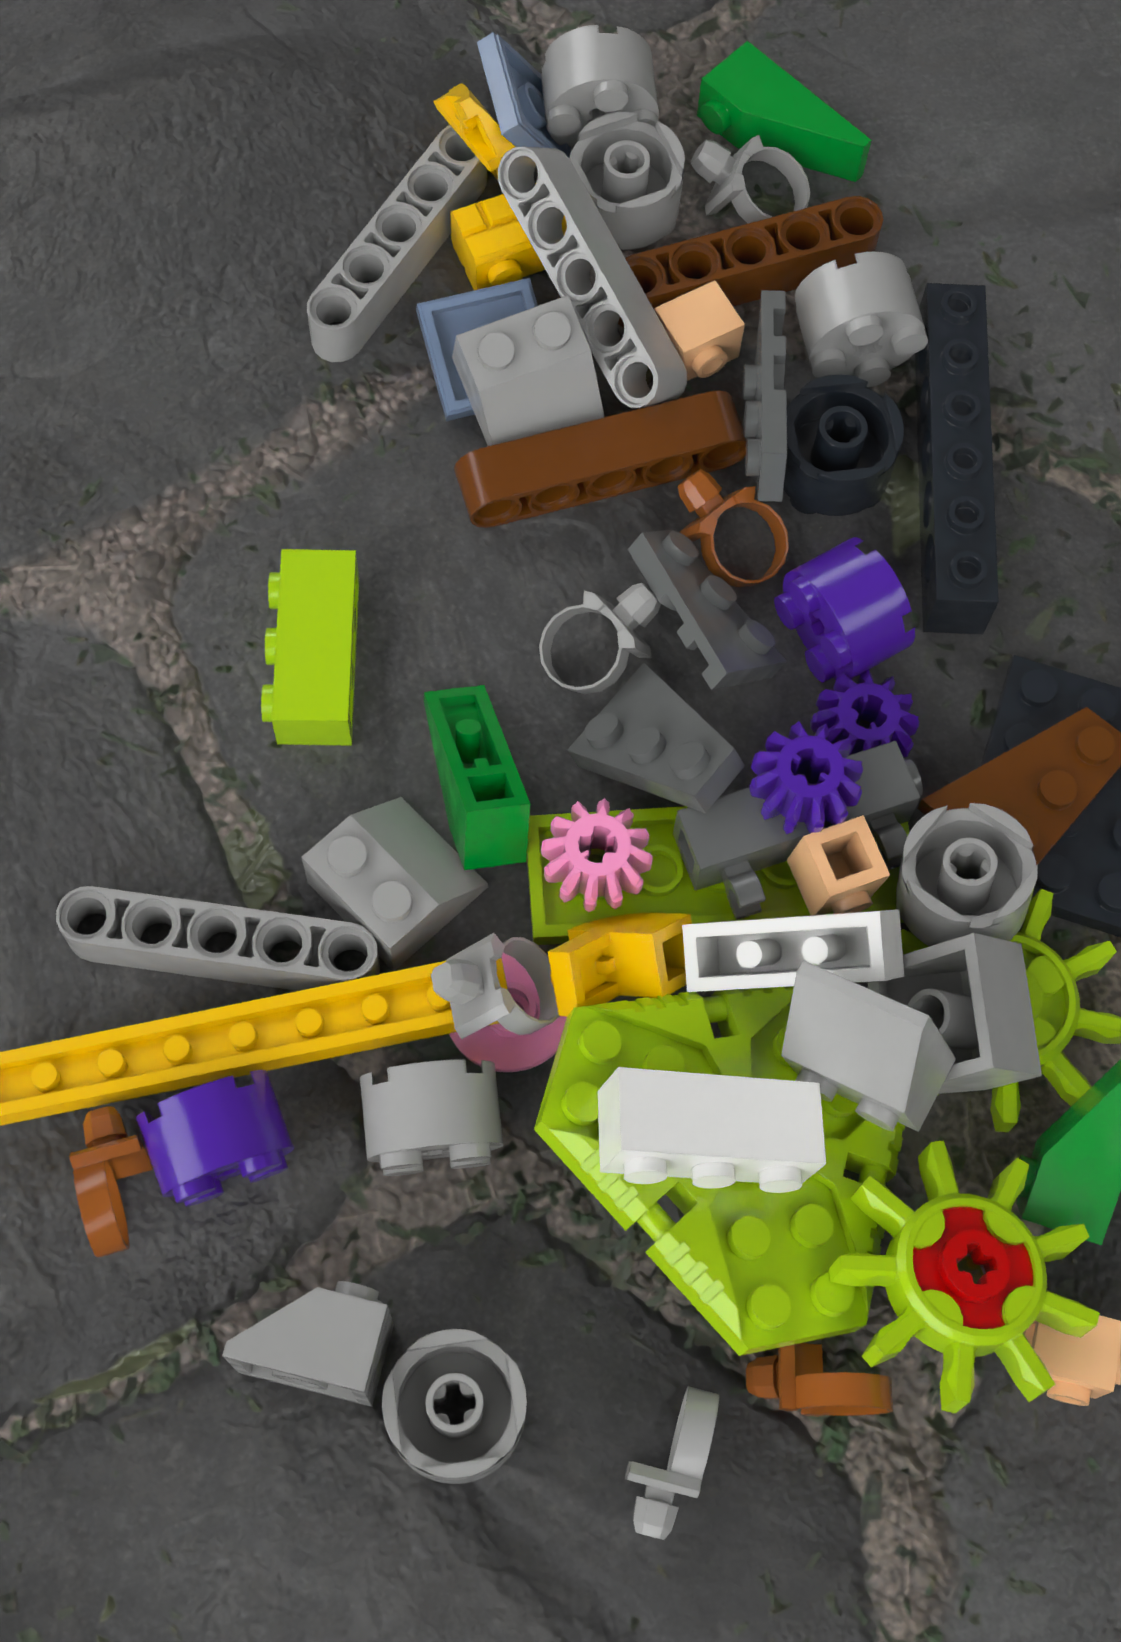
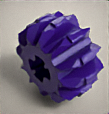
(867, 702)
(821, 764)

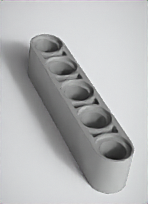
(415, 213)
(568, 264)
(195, 922)

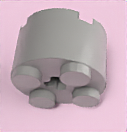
(596, 76)
(631, 176)
(860, 317)
(966, 874)
(431, 1114)
(420, 1384)

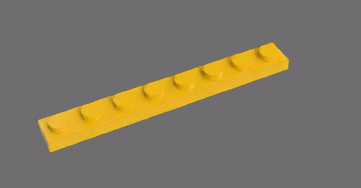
(223, 1043)

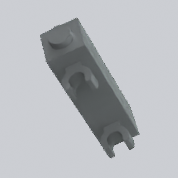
(736, 841)

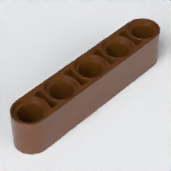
(777, 248)
(600, 458)

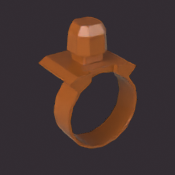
(702, 494)
(95, 1169)
(799, 1383)

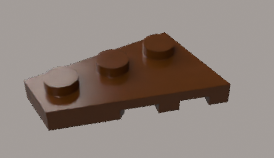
(1043, 779)

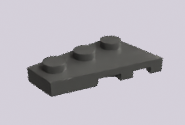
(767, 411)
(730, 641)
(657, 745)

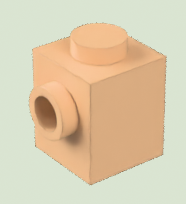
(703, 329)
(838, 868)
(1082, 1365)

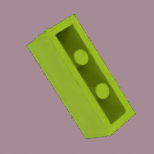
(312, 647)

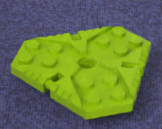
(738, 1253)

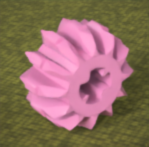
(572, 847)

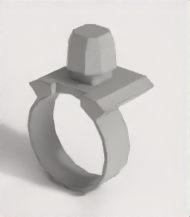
(717, 165)
(635, 608)
(475, 992)
(685, 1469)

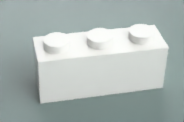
(772, 949)
(710, 1129)

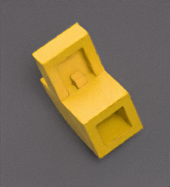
(619, 958)

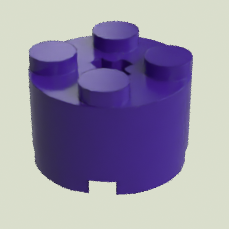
(845, 610)
(216, 1136)

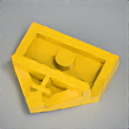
(474, 126)

